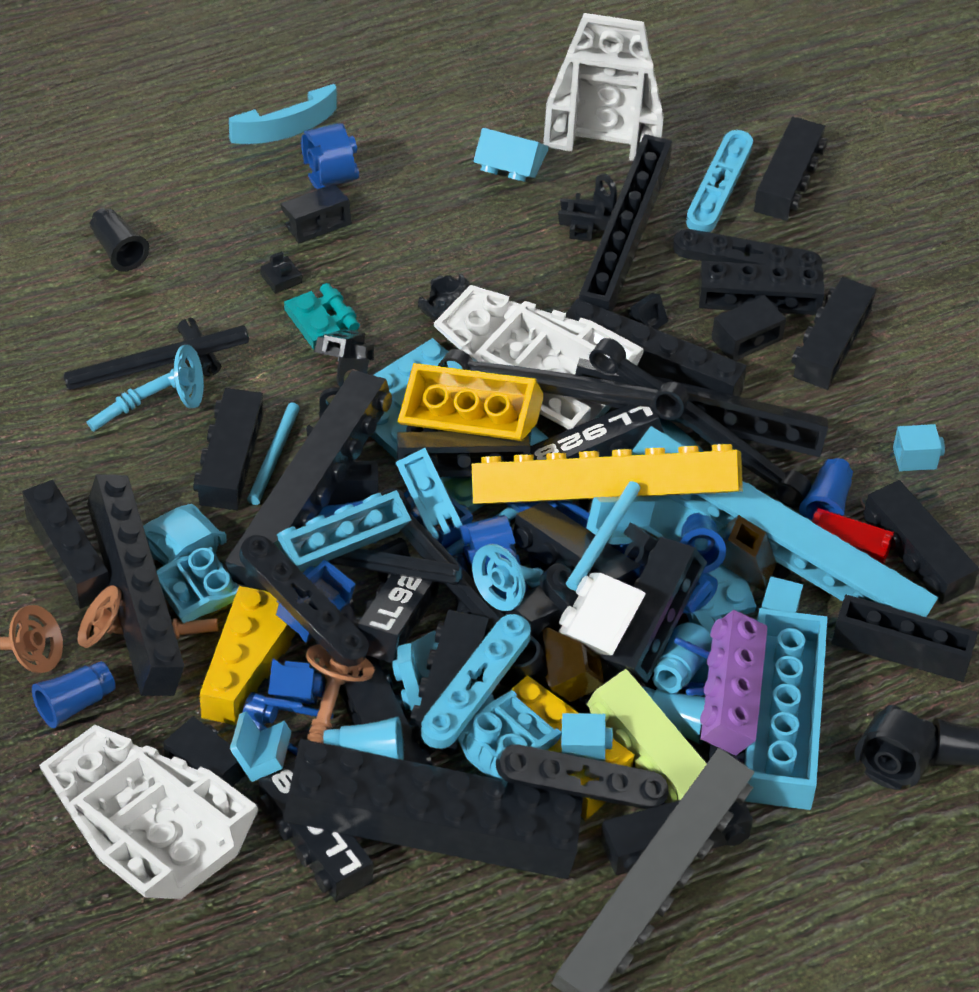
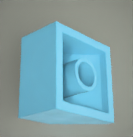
(509, 153)

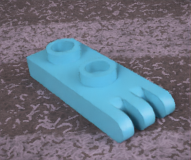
(428, 492)

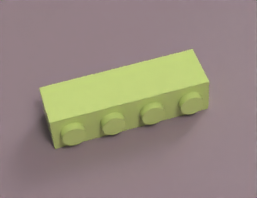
(647, 733)

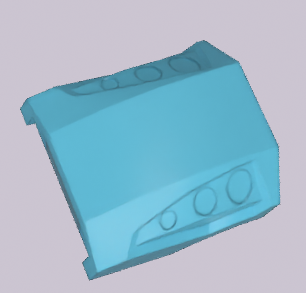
(181, 533)
(196, 584)
(504, 724)

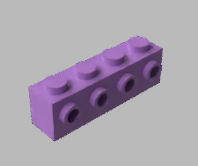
(734, 682)

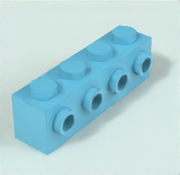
(344, 531)

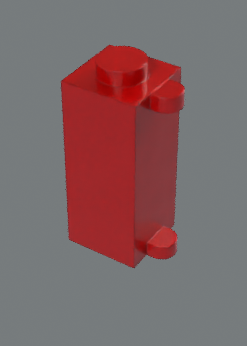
(862, 536)

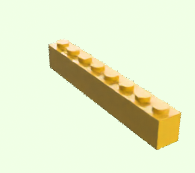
(607, 476)

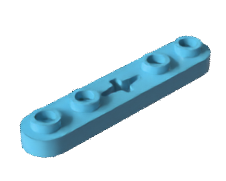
(729, 162)
(458, 703)

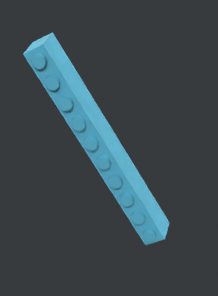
(802, 544)

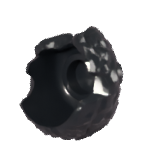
(442, 294)

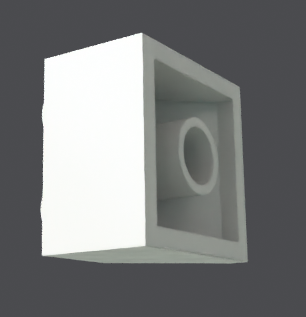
(601, 612)

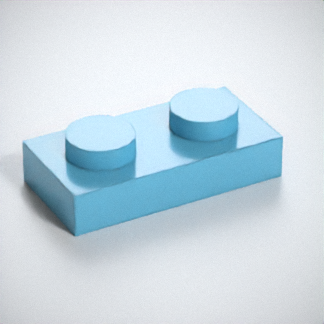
(407, 670)

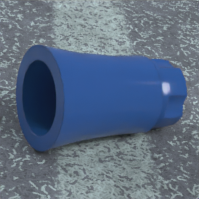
(829, 489)
(703, 534)
(72, 692)

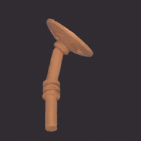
(105, 620)
(34, 639)
(336, 675)

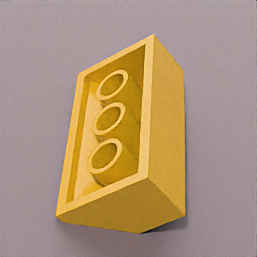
(471, 402)

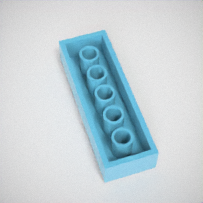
(788, 710)

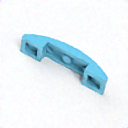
(284, 123)

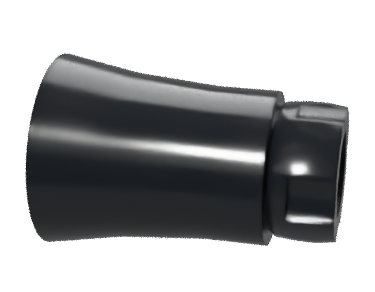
(122, 244)
(955, 744)

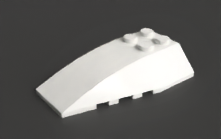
(605, 87)
(523, 336)
(148, 813)

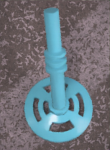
(179, 378)
(502, 577)

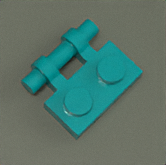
(312, 317)

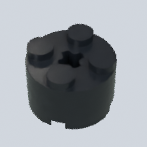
(896, 748)

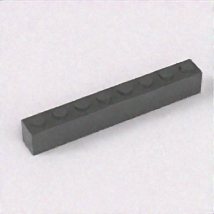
(655, 875)

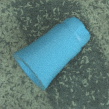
(678, 664)
(681, 710)
(377, 738)

